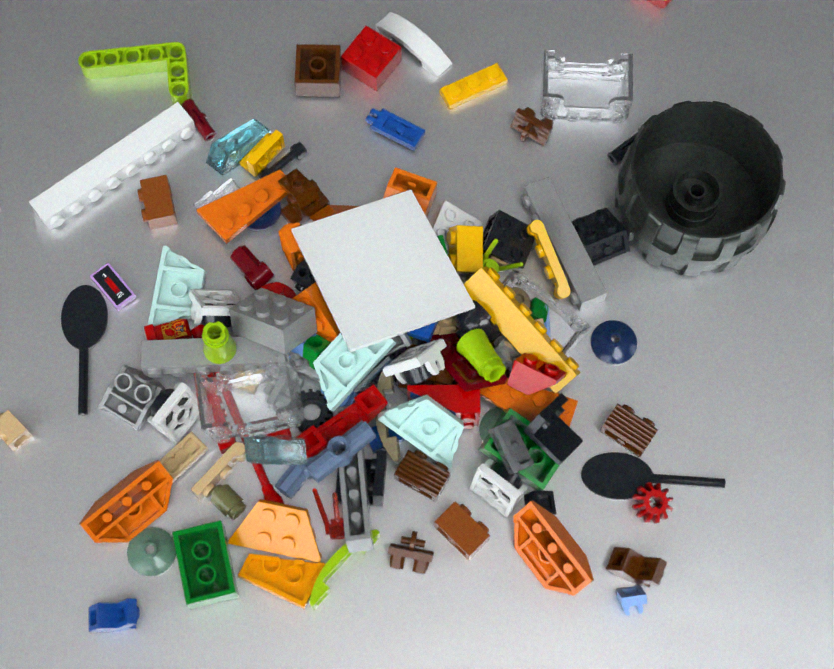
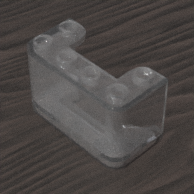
(586, 89)
(250, 401)

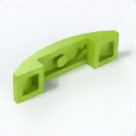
(320, 589)

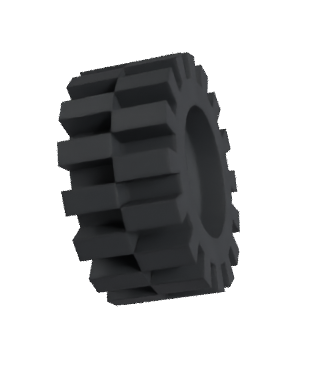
(319, 400)

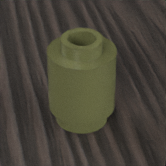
(227, 501)

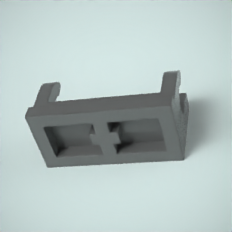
(511, 447)

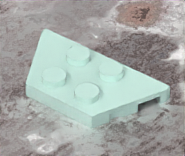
(172, 288)
(344, 370)
(426, 427)

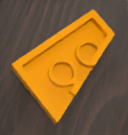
(282, 577)

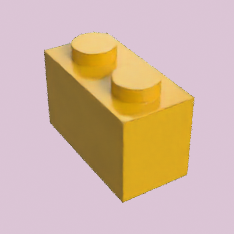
(465, 248)

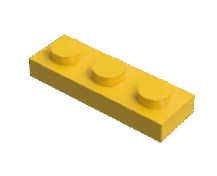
(473, 86)

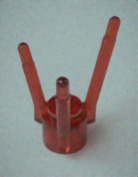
(336, 528)

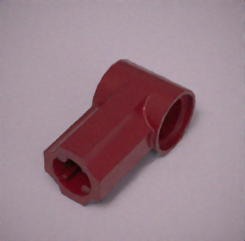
(254, 271)

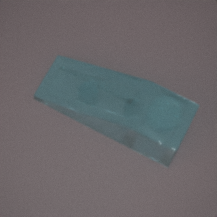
(233, 147)

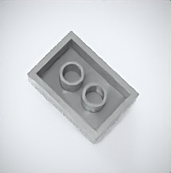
(273, 320)

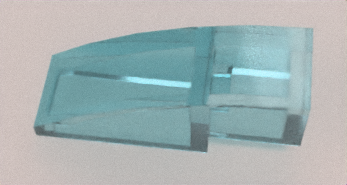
(275, 450)

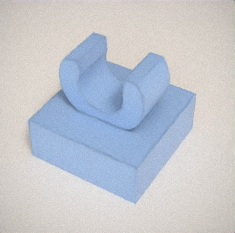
(630, 597)

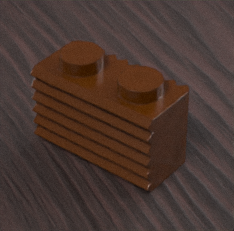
(629, 429)
(422, 475)

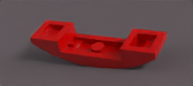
(366, 408)

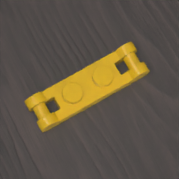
(546, 251)

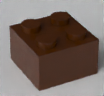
(318, 70)

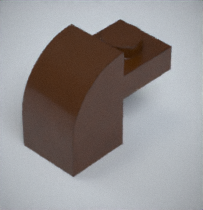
(635, 567)

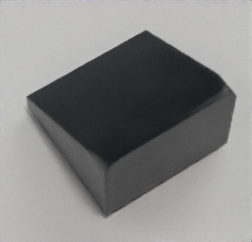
(543, 498)

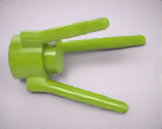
(492, 263)

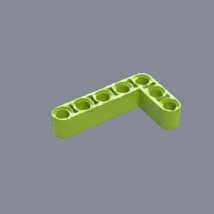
(143, 65)

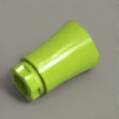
(218, 344)
(481, 354)

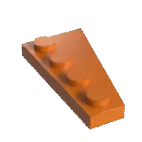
(241, 208)
(526, 405)

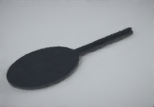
(83, 325)
(620, 474)

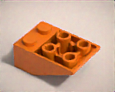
(423, 188)

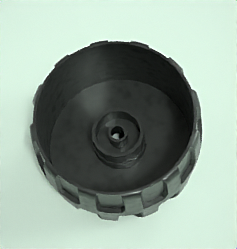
(708, 153)

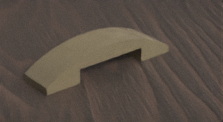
(391, 444)

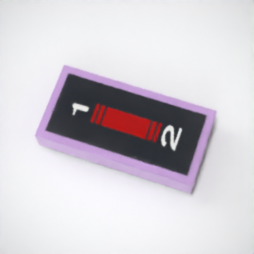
(113, 286)

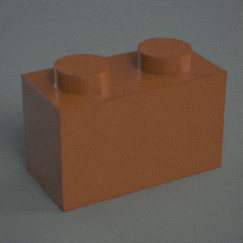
(158, 202)
(462, 530)

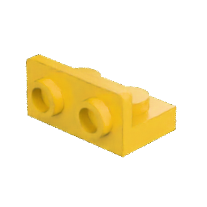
(263, 153)

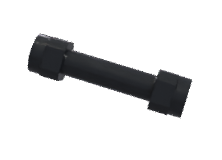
(296, 152)

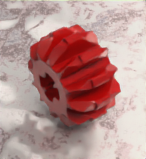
(661, 502)

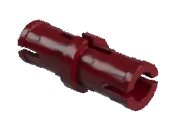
(199, 119)

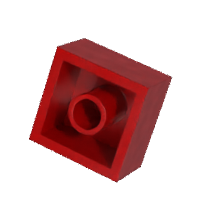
(371, 58)

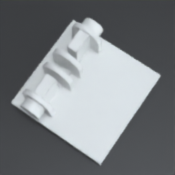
(451, 216)

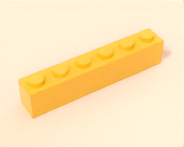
(517, 324)

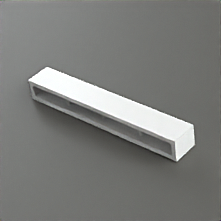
(113, 166)

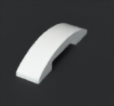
(416, 42)

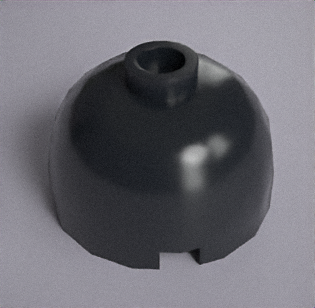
(476, 319)

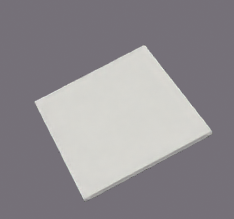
(382, 270)

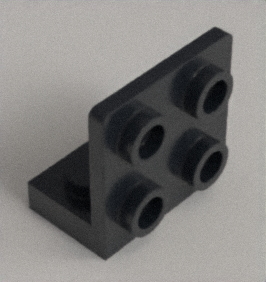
(602, 235)
(513, 240)
(552, 432)
(375, 478)

